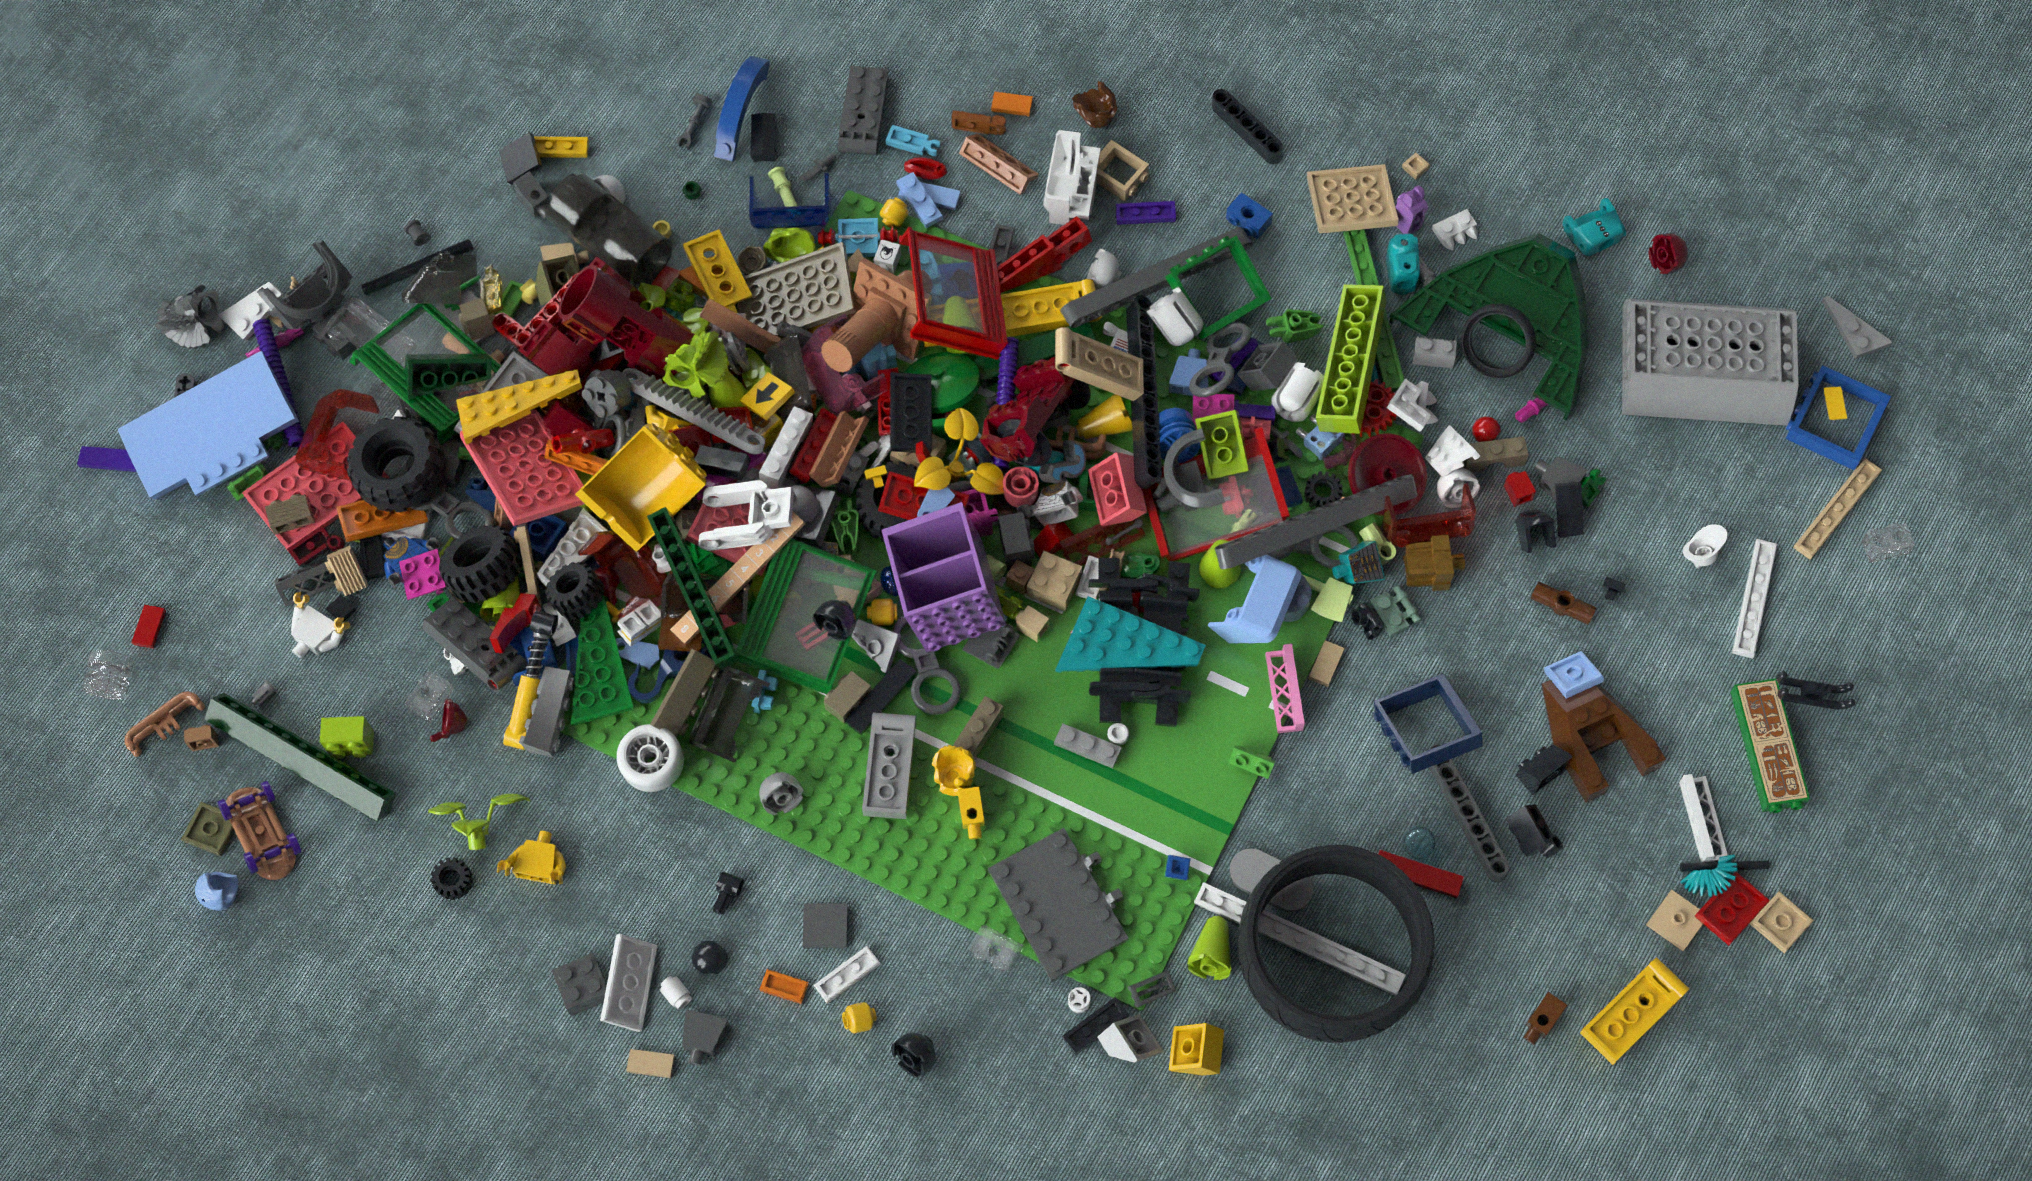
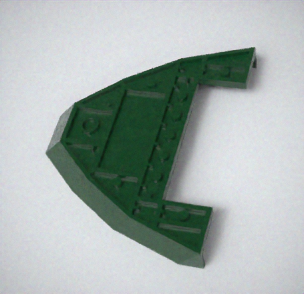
(1537, 280)

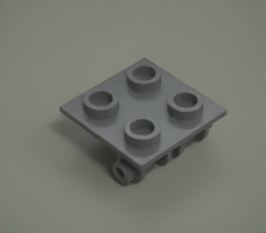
(992, 645)

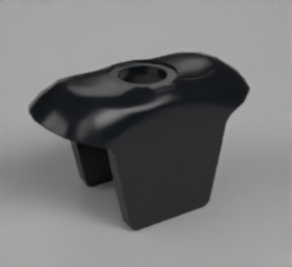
(1531, 518)

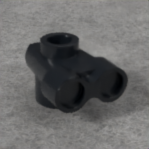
(1368, 619)

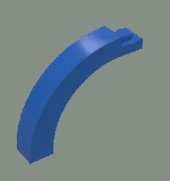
(742, 88)

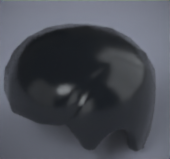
(709, 957)

